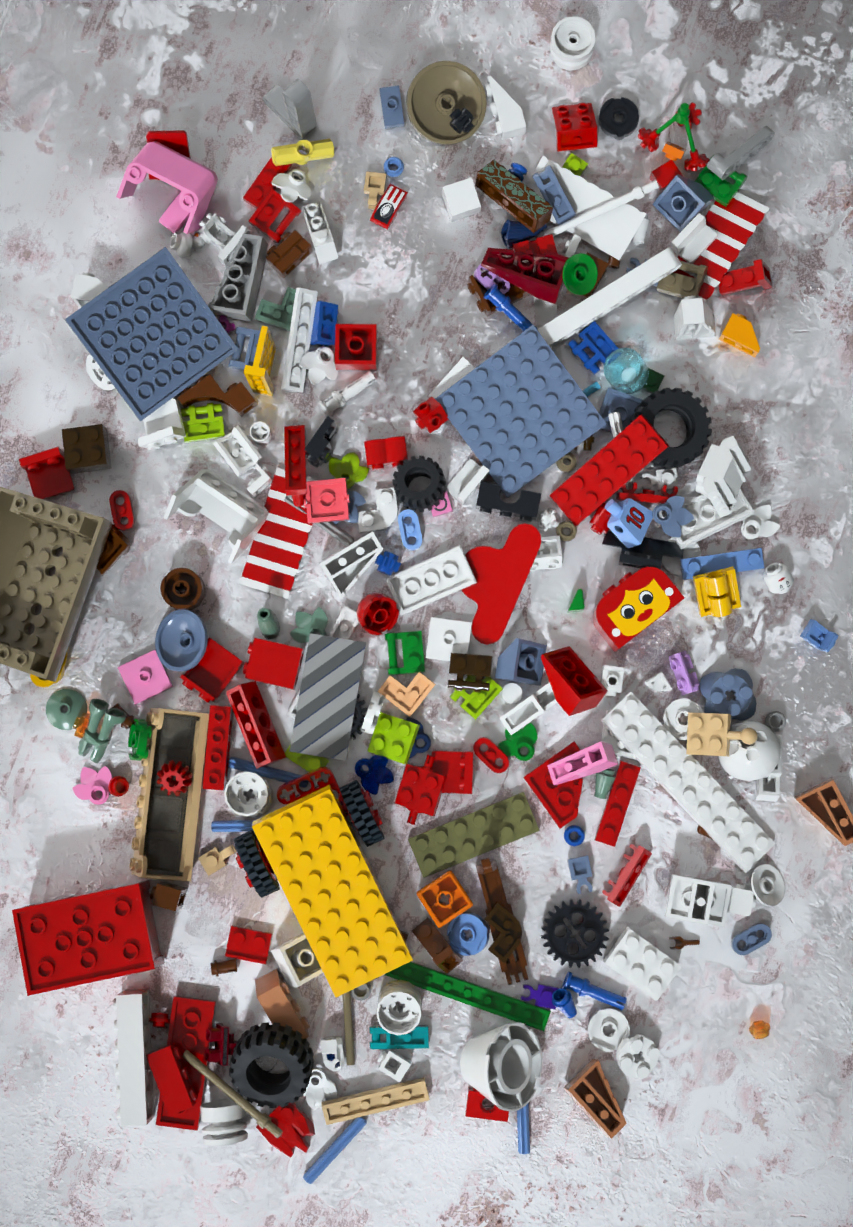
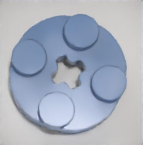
(456, 934)

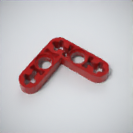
(331, 781)

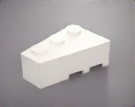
(693, 319)
(351, 562)

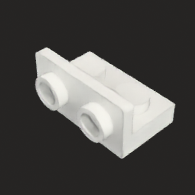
(549, 554)

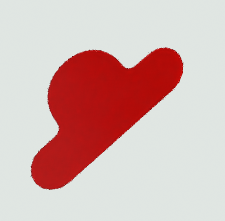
(500, 580)

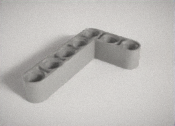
(293, 107)

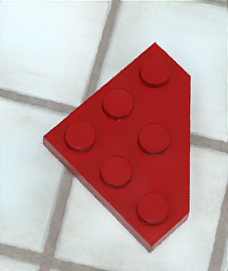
(561, 799)

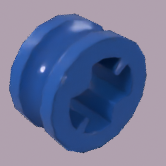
(518, 170)

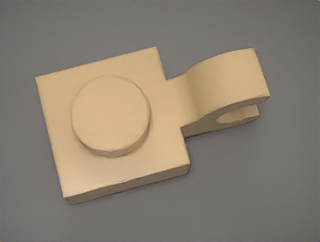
(374, 186)
(215, 860)

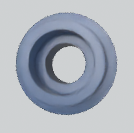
(393, 161)

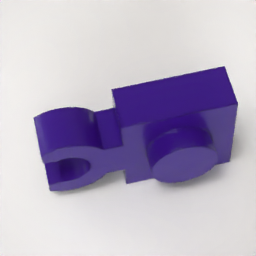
(542, 995)

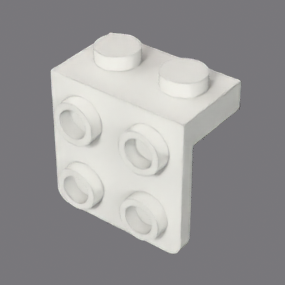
(163, 426)

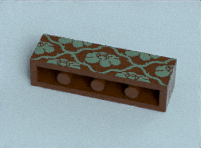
(514, 196)

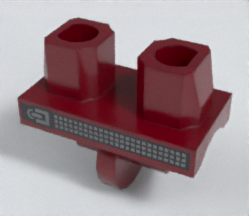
(223, 1044)

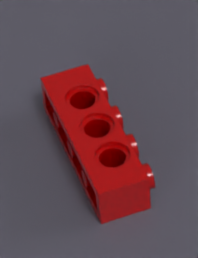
(255, 724)
(218, 747)

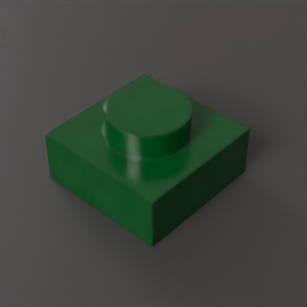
(653, 381)

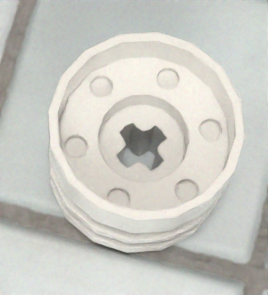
(236, 793)
(398, 1018)
(224, 1125)

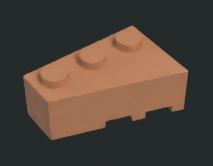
(829, 809)
(278, 1003)

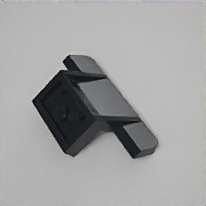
(646, 554)

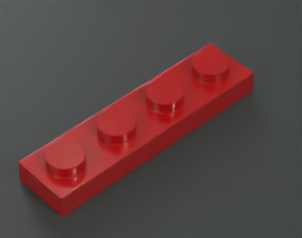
(617, 803)

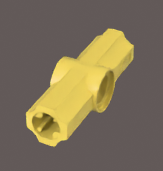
(290, 153)

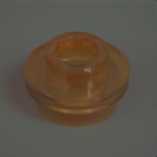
(759, 1029)

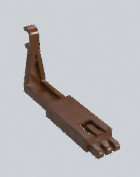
(493, 893)

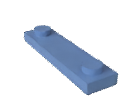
(740, 560)

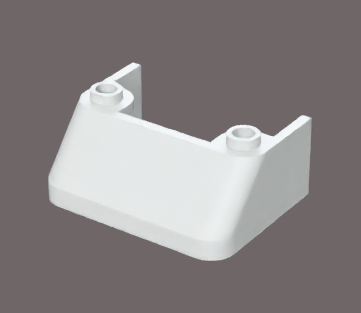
(222, 505)

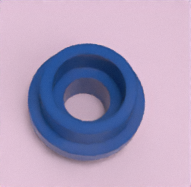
(581, 835)

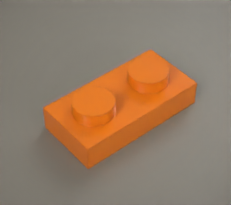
(673, 151)

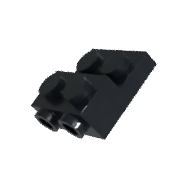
(319, 447)

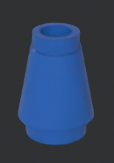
(564, 1002)

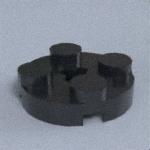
(618, 129)

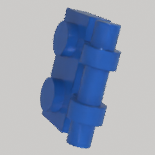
(597, 342)

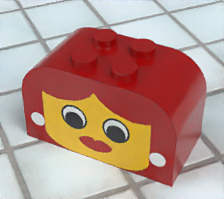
(634, 605)

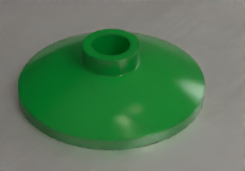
(586, 274)

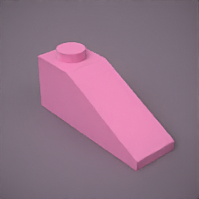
(583, 763)

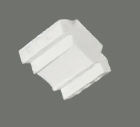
(723, 474)

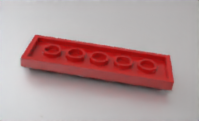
(609, 470)
(188, 1032)

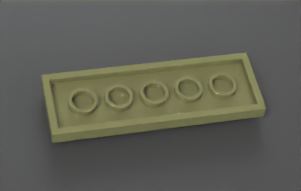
(473, 834)

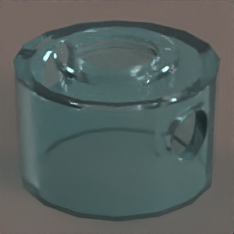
(623, 359)

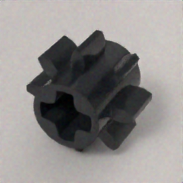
(461, 120)

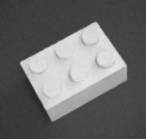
(641, 963)

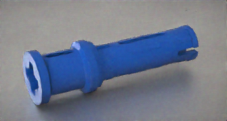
(504, 304)
(584, 988)

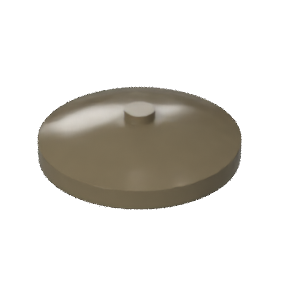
(437, 93)

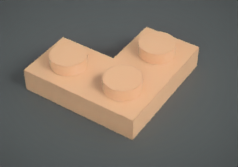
(409, 697)

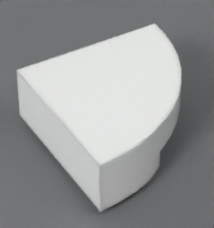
(658, 683)

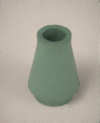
(604, 782)

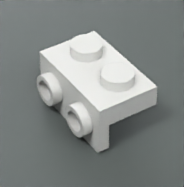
(238, 451)

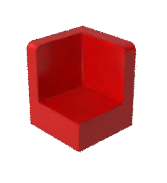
(665, 173)

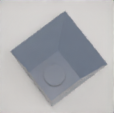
(682, 201)
(521, 662)

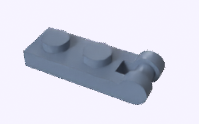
(554, 195)

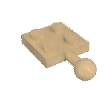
(711, 734)

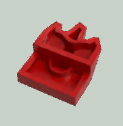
(294, 1127)

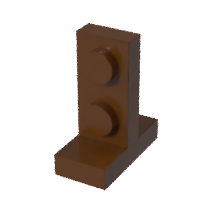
(437, 946)

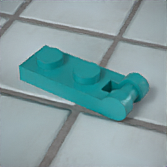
(415, 1039)

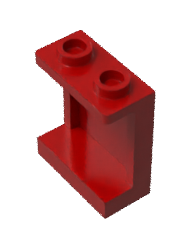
(273, 663)
(212, 672)

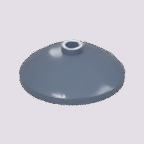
(173, 640)

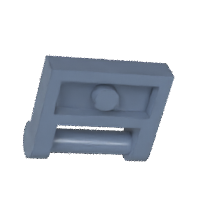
(251, 350)

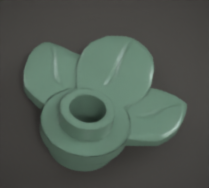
(309, 624)

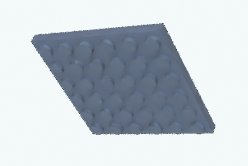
(151, 334)
(520, 411)

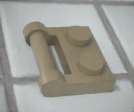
(681, 285)

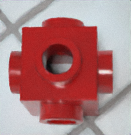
(430, 415)

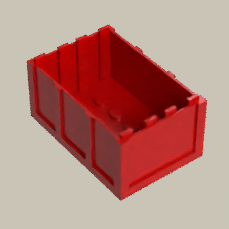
(87, 938)

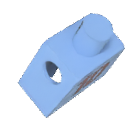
(628, 521)

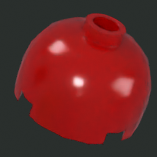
(377, 613)

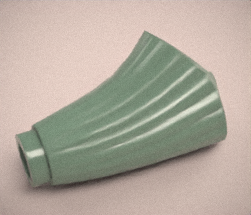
(268, 623)

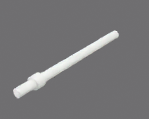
(637, 193)

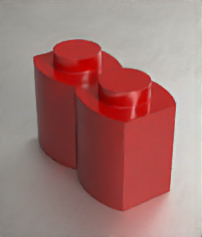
(385, 452)

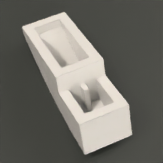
(529, 709)
(769, 786)

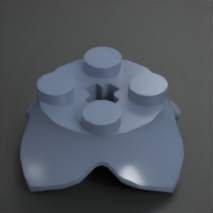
(736, 680)

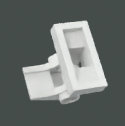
(211, 226)

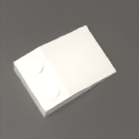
(86, 288)
(297, 961)

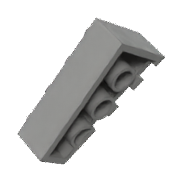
(241, 280)

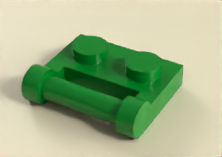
(721, 189)
(412, 652)

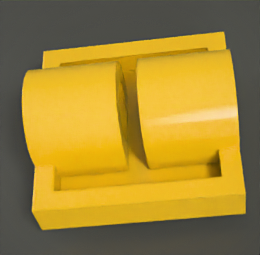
(717, 592)

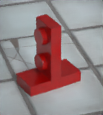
(746, 278)

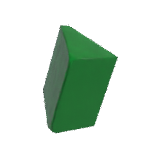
(578, 602)

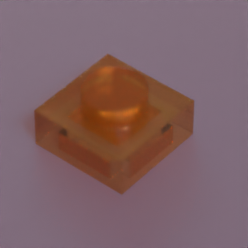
(81, 724)

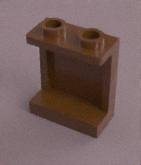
(486, 305)

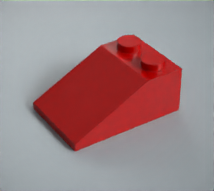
(572, 681)

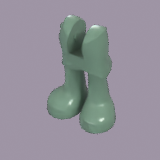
(100, 741)

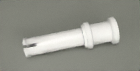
(339, 398)

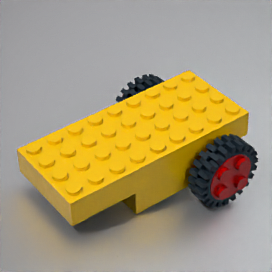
(328, 882)

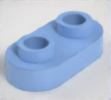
(410, 530)

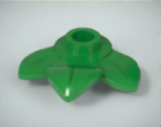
(521, 738)

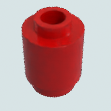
(600, 520)

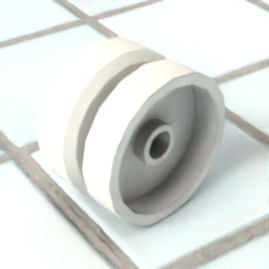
(572, 43)

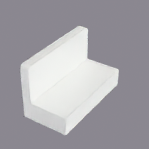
(694, 239)
(467, 481)

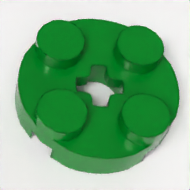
(138, 739)

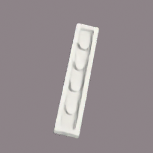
(299, 339)

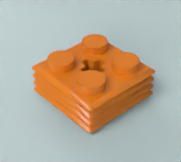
(442, 912)

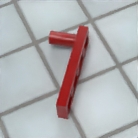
(295, 463)

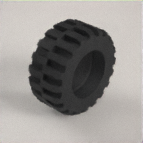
(692, 414)
(267, 1087)

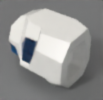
(333, 1052)

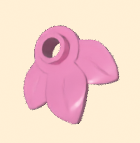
(91, 783)

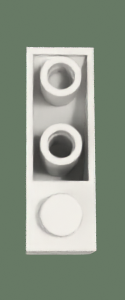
(508, 113)
(320, 232)

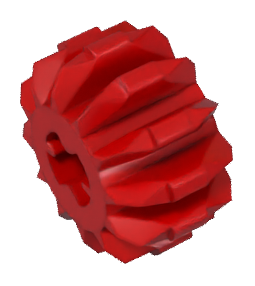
(167, 775)

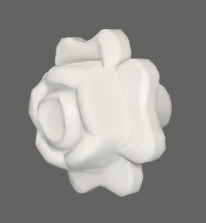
(548, 519)

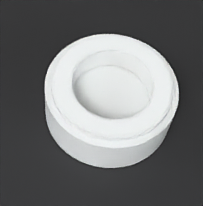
(512, 693)

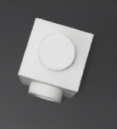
(741, 900)

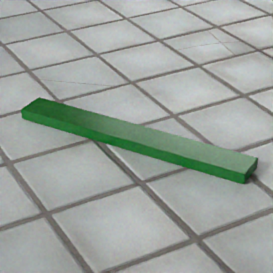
(472, 994)

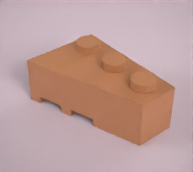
(595, 1098)

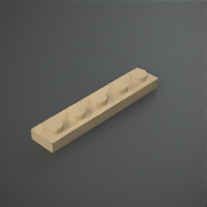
(375, 1101)

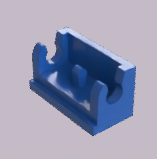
(324, 324)

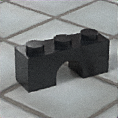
(490, 501)

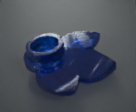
(375, 775)

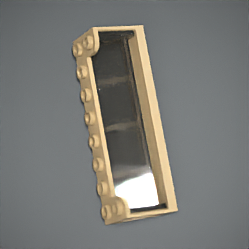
(169, 823)

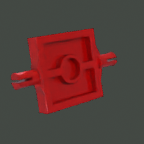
(420, 789)

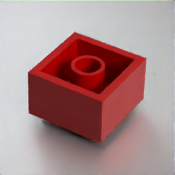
(356, 346)

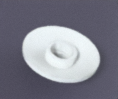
(768, 885)

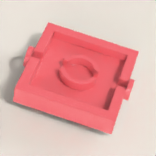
(327, 500)

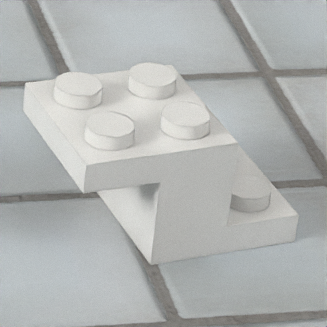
(698, 900)

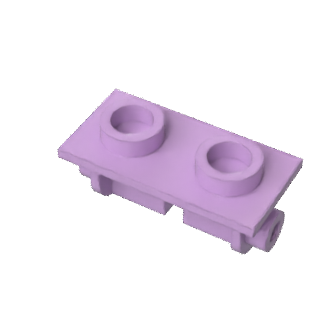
(686, 681)

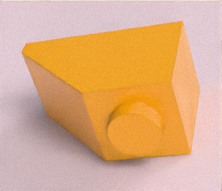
(740, 335)

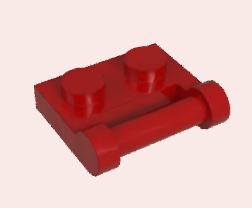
(269, 212)

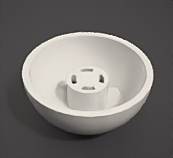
(755, 760)

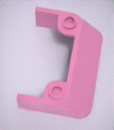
(177, 170)

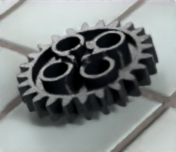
(590, 922)

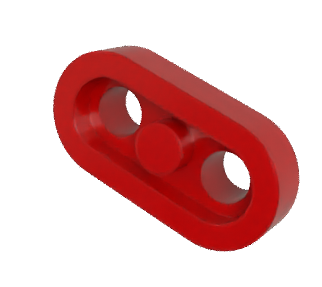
(121, 511)
(490, 756)

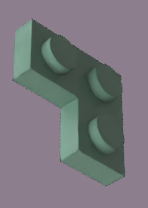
(277, 314)

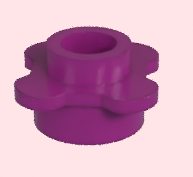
(229, 327)

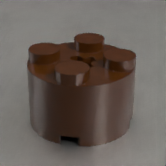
(174, 581)

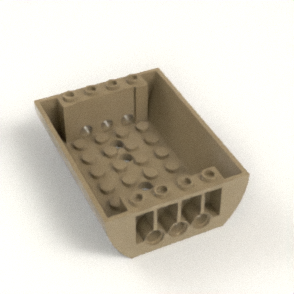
(28, 545)

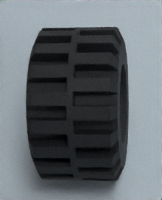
(412, 470)

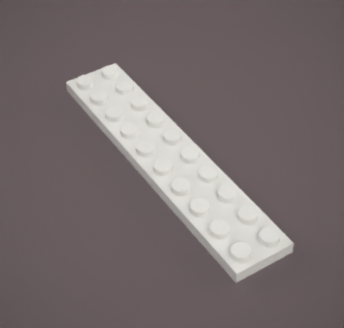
(687, 782)

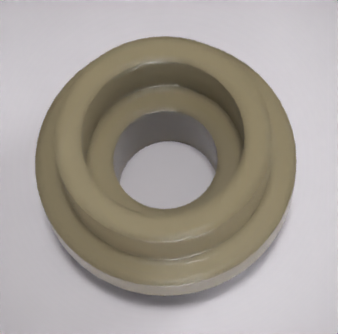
(567, 468)
(566, 524)

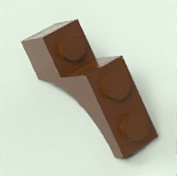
(208, 390)

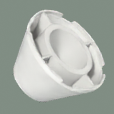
(503, 1065)

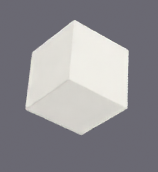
(461, 199)

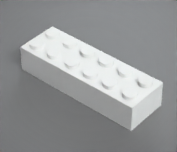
(133, 1070)

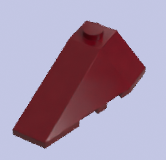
(532, 272)

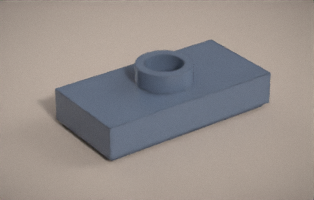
(391, 107)

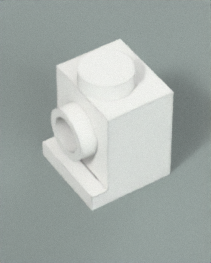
(615, 672)
(396, 1072)

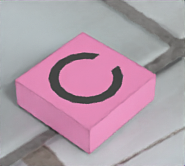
(443, 508)

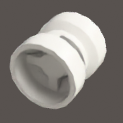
(259, 429)

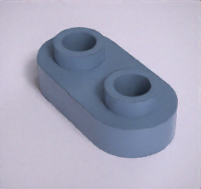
(750, 938)

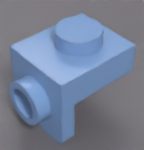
(819, 636)

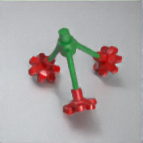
(685, 116)

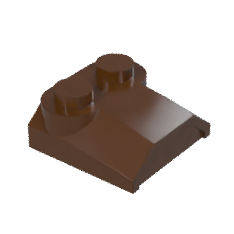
(115, 547)

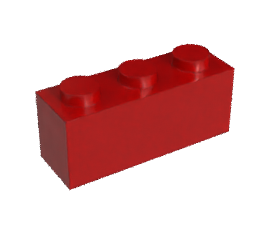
(171, 1079)

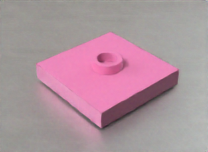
(145, 677)

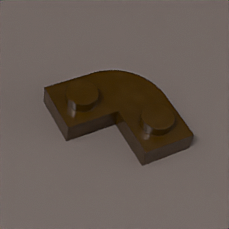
(510, 931)

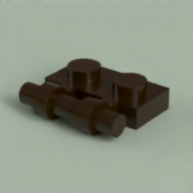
(470, 665)

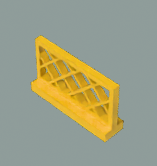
(259, 374)

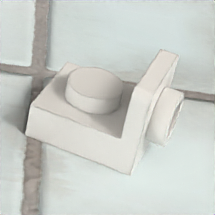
(259, 484)

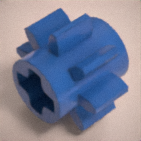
(387, 563)

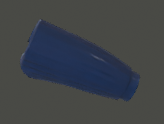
(516, 232)

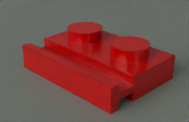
(248, 945)

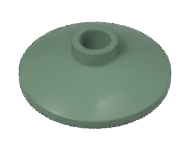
(76, 706)

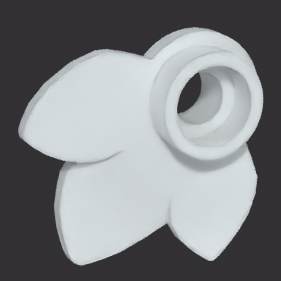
(292, 185)
(317, 367)
(760, 522)
(318, 1091)

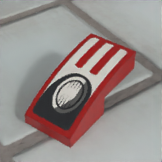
(388, 206)

